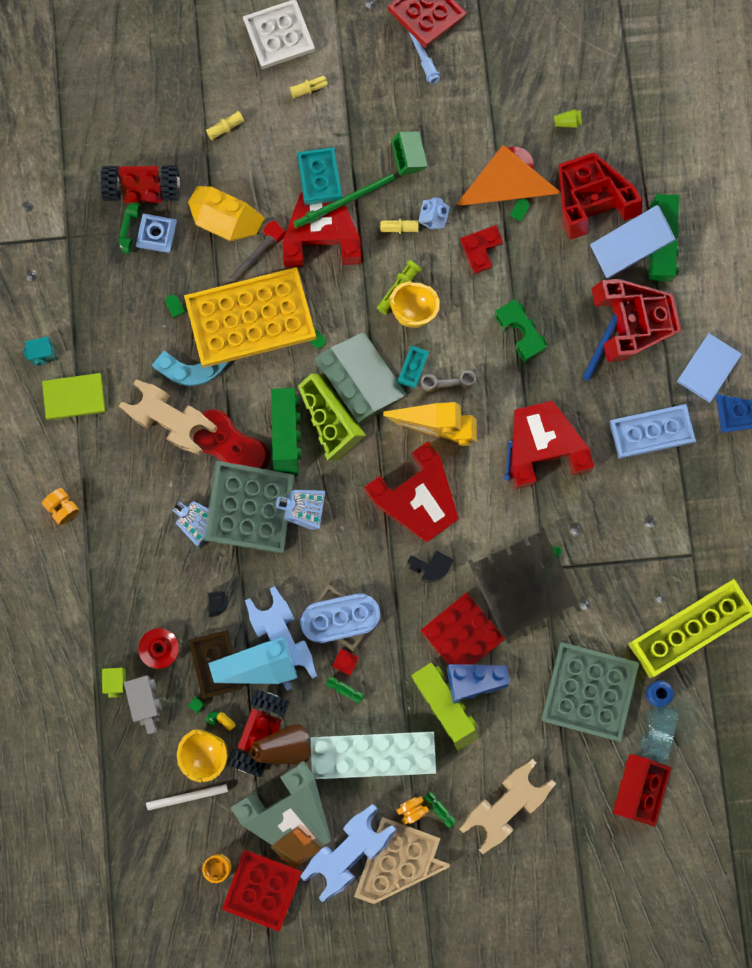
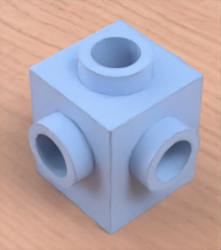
(434, 213)

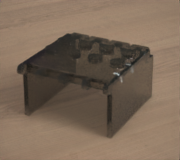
(524, 585)

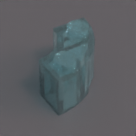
(659, 734)

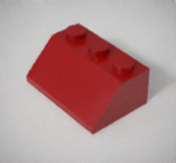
(642, 790)

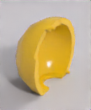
(414, 304)
(202, 755)

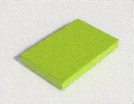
(73, 396)

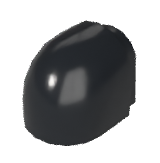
(217, 603)

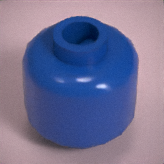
(653, 690)

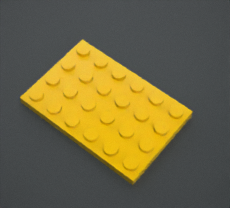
(250, 317)

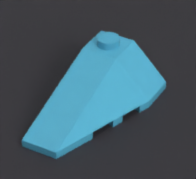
(257, 665)

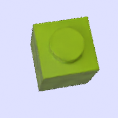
(113, 682)

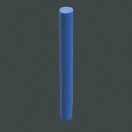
(600, 349)

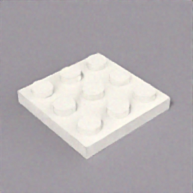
(278, 34)

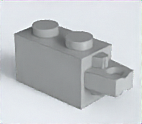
(142, 702)

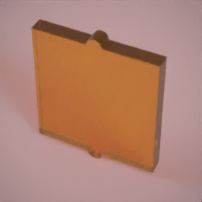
(295, 847)

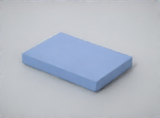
(709, 367)

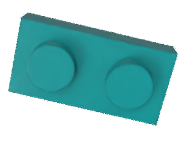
(413, 367)

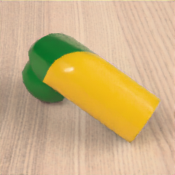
(220, 717)

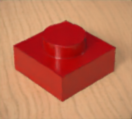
(345, 662)

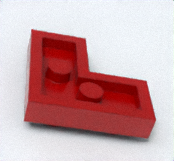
(477, 244)

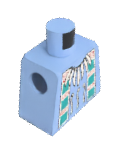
(303, 507)
(192, 521)

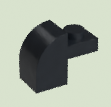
(434, 570)

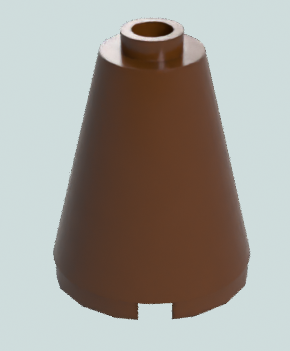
(283, 746)

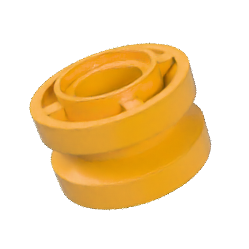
(412, 810)

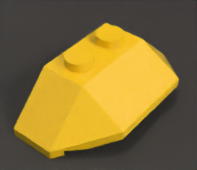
(224, 214)

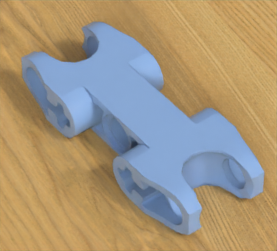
(274, 624)
(336, 864)

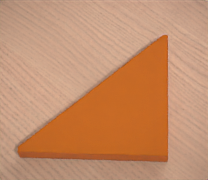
(506, 179)

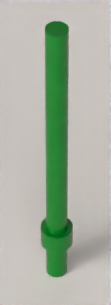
(312, 216)

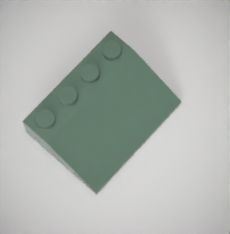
(360, 377)

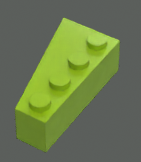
(332, 419)
(451, 715)

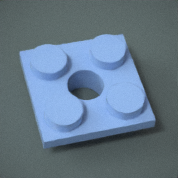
(164, 240)

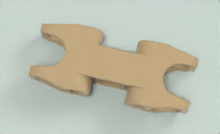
(154, 409)
(519, 795)

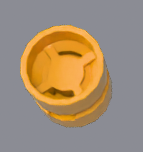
(55, 502)
(217, 868)

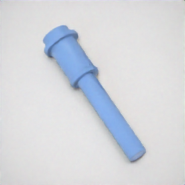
(432, 74)

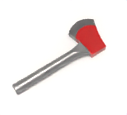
(273, 234)

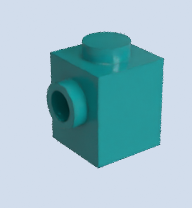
(39, 351)

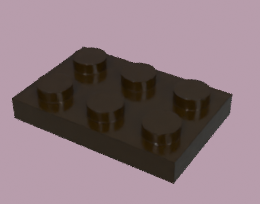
(207, 650)

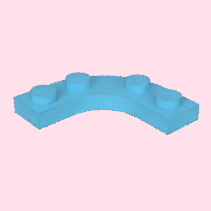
(186, 374)

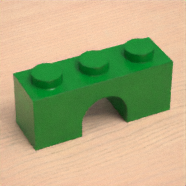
(513, 316)

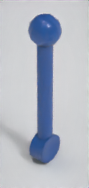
(507, 476)

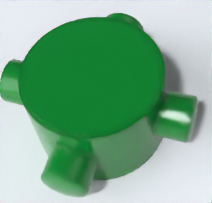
(196, 705)

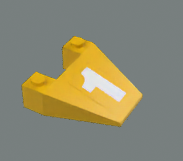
(439, 420)

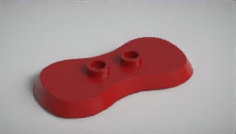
(230, 444)

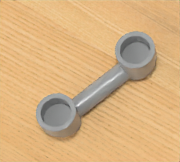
(466, 381)

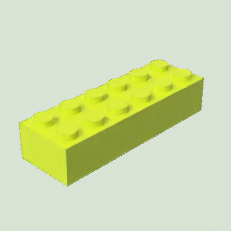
(691, 628)

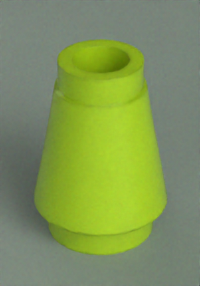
(568, 119)

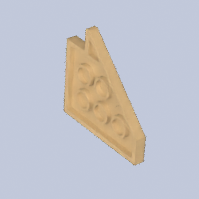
(401, 864)

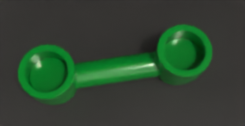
(132, 210)

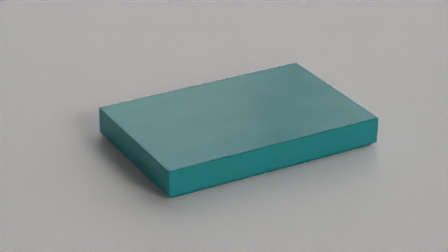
(319, 176)

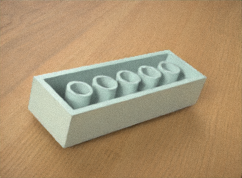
(373, 755)

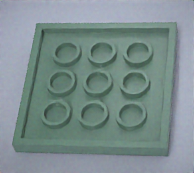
(245, 508)
(590, 691)

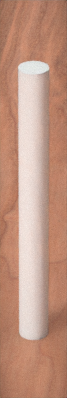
(187, 797)

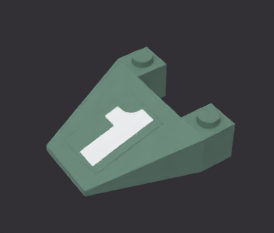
(298, 809)

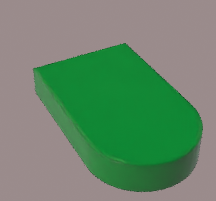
(520, 209)
(174, 306)
(320, 341)

